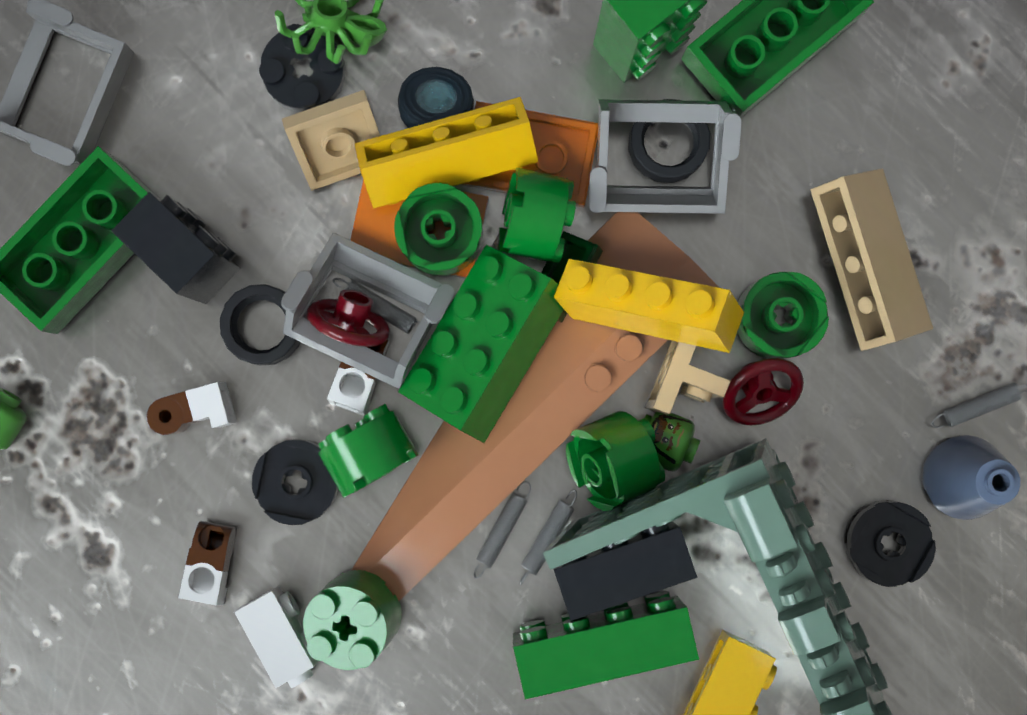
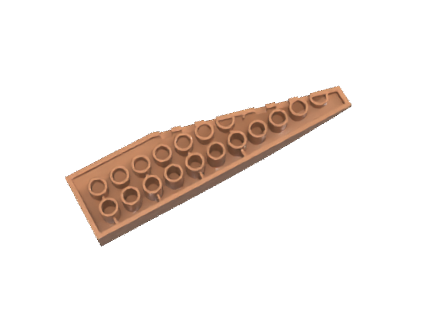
(566, 383)

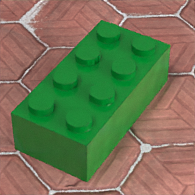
(639, 31)
(764, 45)
(68, 243)
(484, 343)
(604, 645)

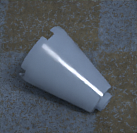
(969, 478)

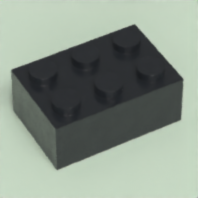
(177, 247)
(625, 571)

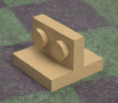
(326, 138)
(676, 373)

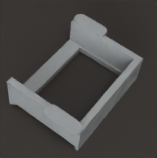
(47, 20)
(666, 198)
(378, 274)

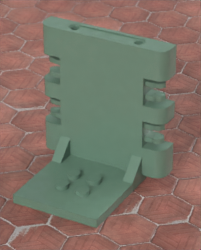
(756, 498)

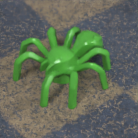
(334, 18)

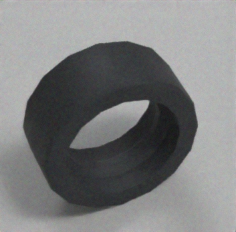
(665, 173)
(229, 326)

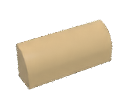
(871, 259)

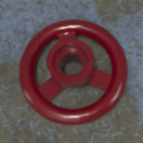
(349, 313)
(759, 388)

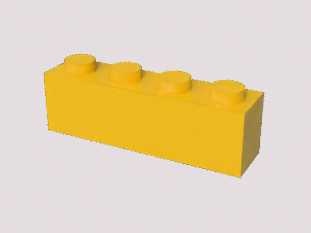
(447, 151)
(650, 304)
(732, 678)

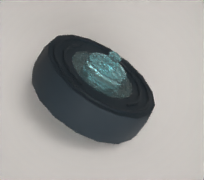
(433, 95)

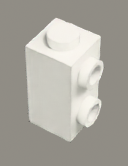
(277, 637)

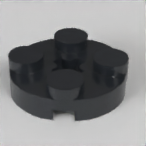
(305, 92)
(275, 495)
(914, 536)

